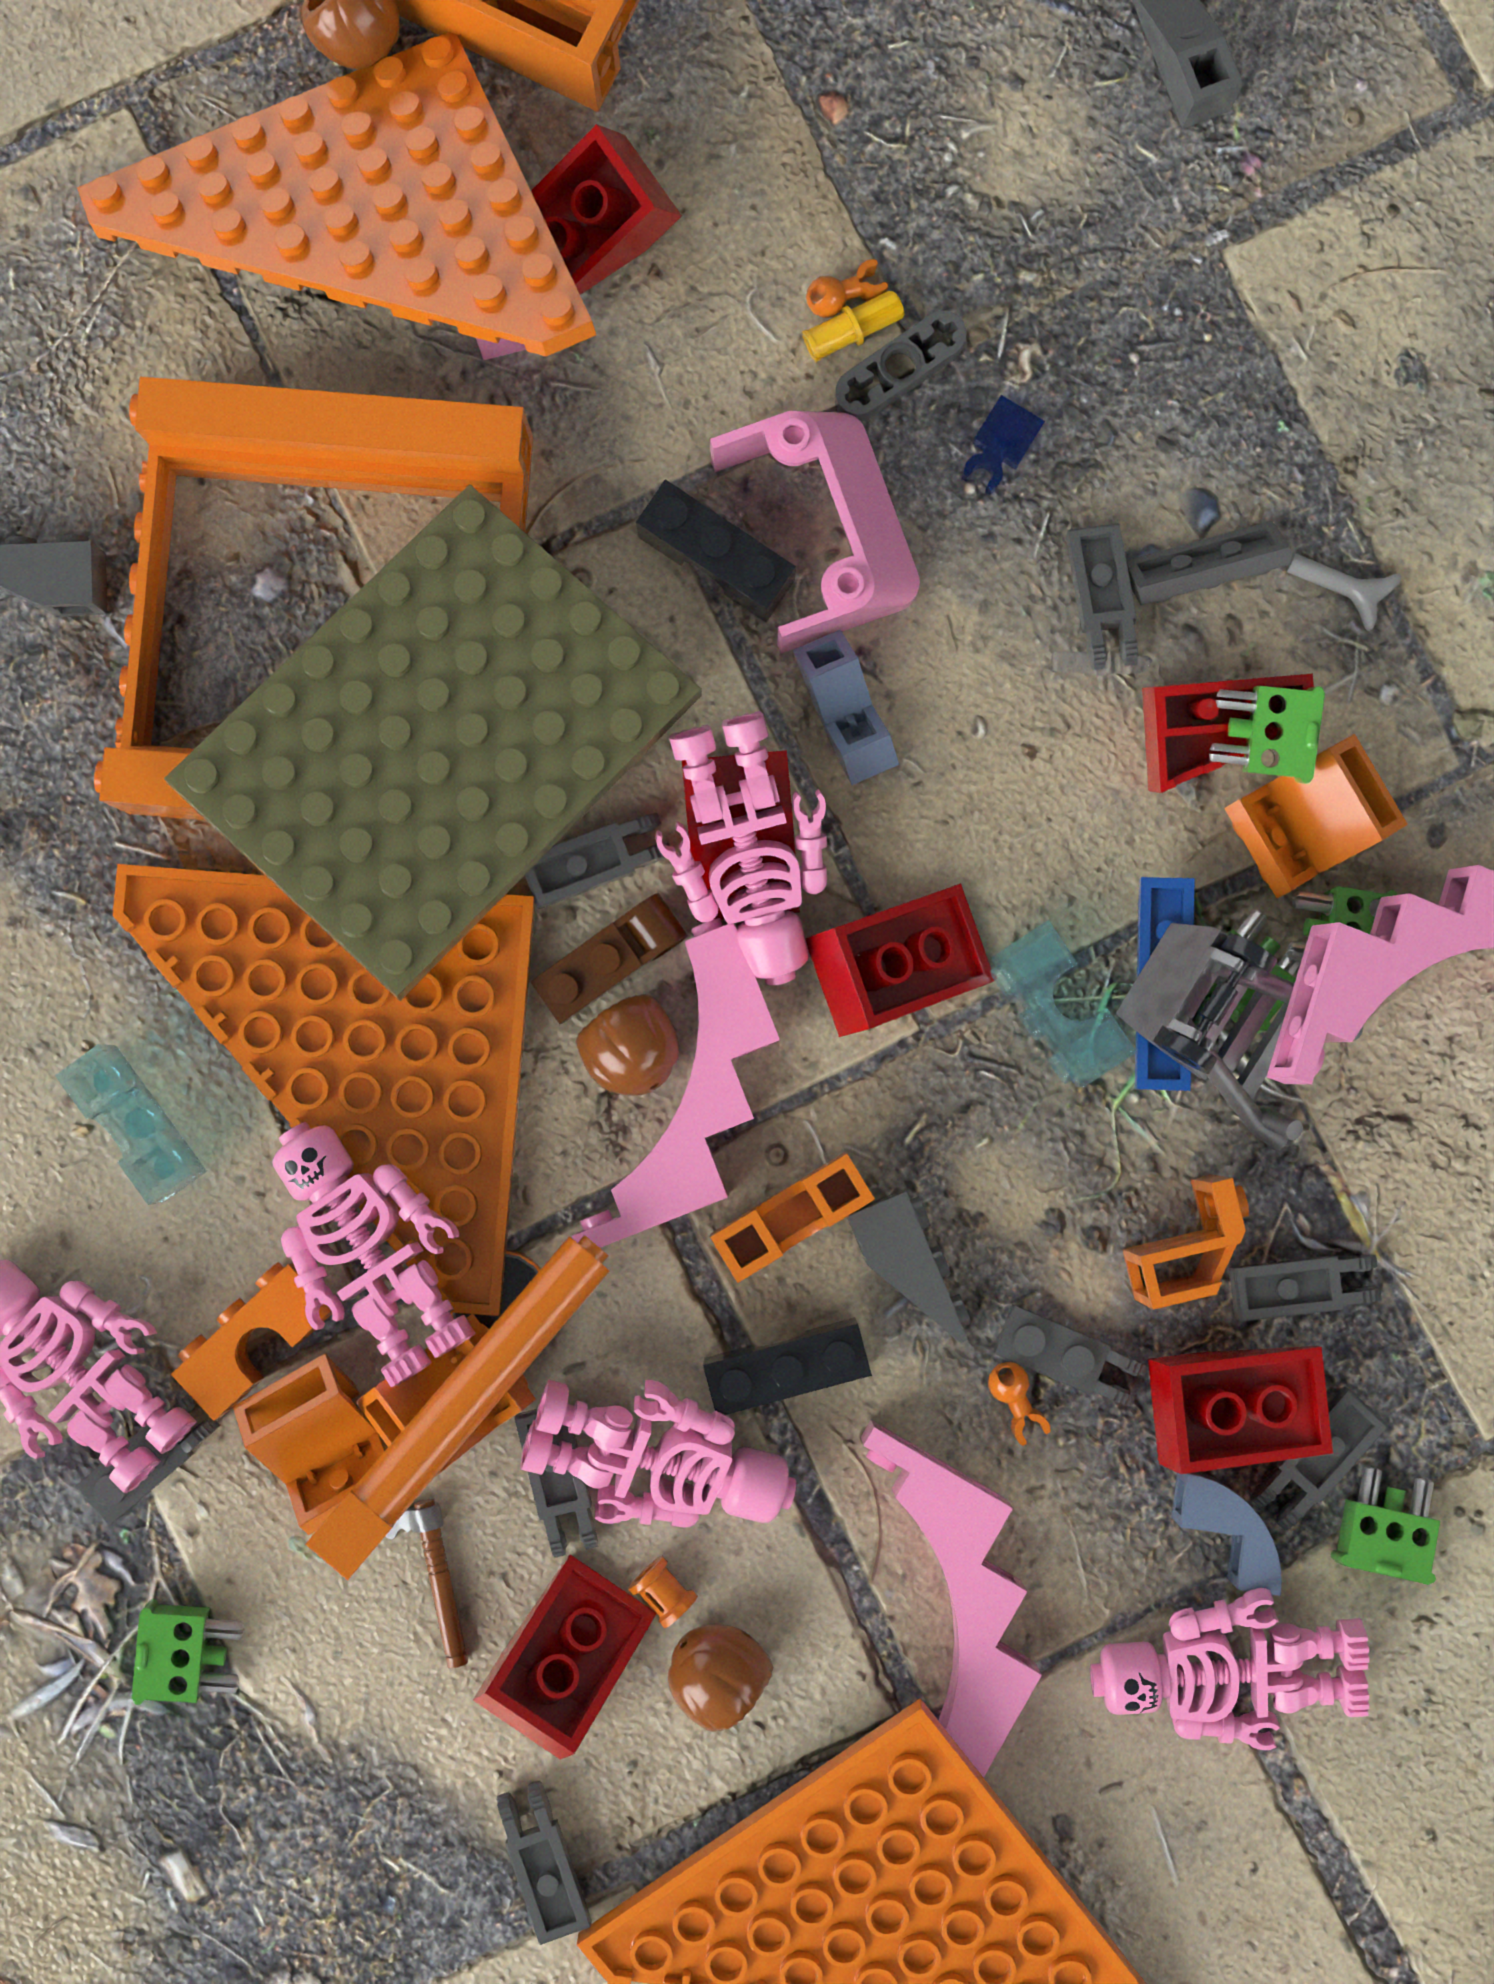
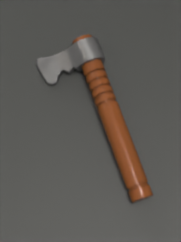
(427, 1520)

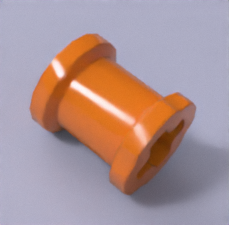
(662, 1592)

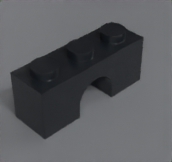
(736, 561)
(787, 1368)

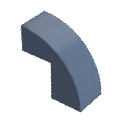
(845, 707)
(1212, 1506)

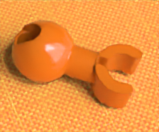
(832, 293)
(1012, 1389)

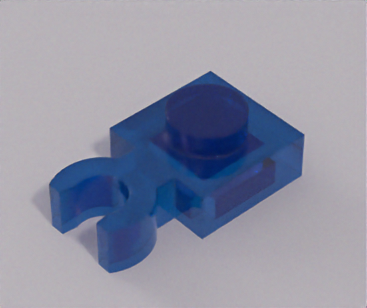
(1004, 439)

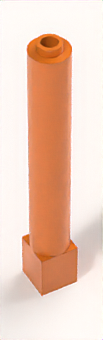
(459, 1406)

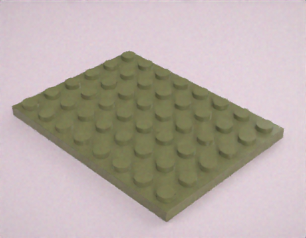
(434, 740)

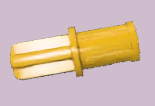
(853, 325)

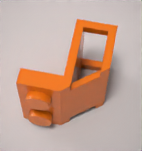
(1316, 825)
(1221, 1215)
(394, 1407)
(311, 1437)

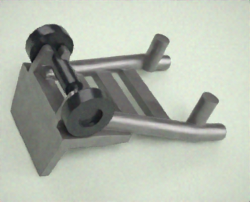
(1172, 991)

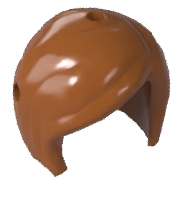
(352, 30)
(630, 1046)
(718, 1675)

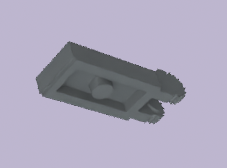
(1103, 590)
(591, 861)
(1298, 1286)
(1063, 1354)
(1353, 1432)
(559, 1493)
(110, 1500)
(544, 1868)

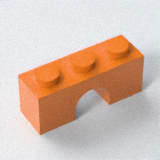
(791, 1216)
(219, 1369)

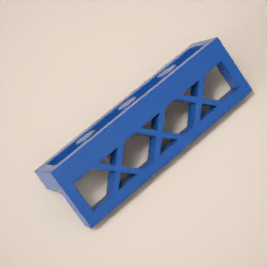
(1159, 905)

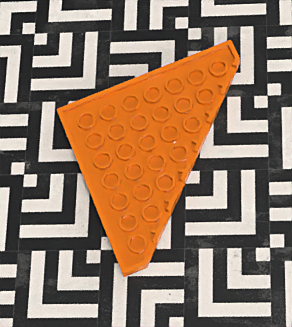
(366, 190)
(325, 1042)
(865, 1875)

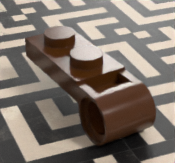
(609, 958)

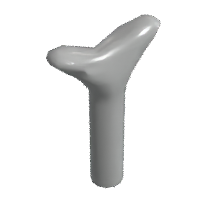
(1362, 592)

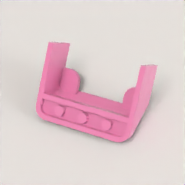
(881, 571)

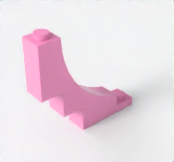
(1353, 972)
(681, 1167)
(961, 1523)

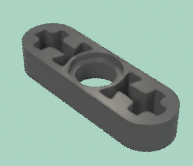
(938, 356)

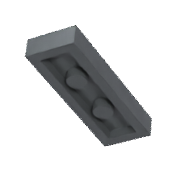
(1208, 562)

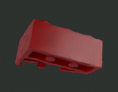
(1185, 722)

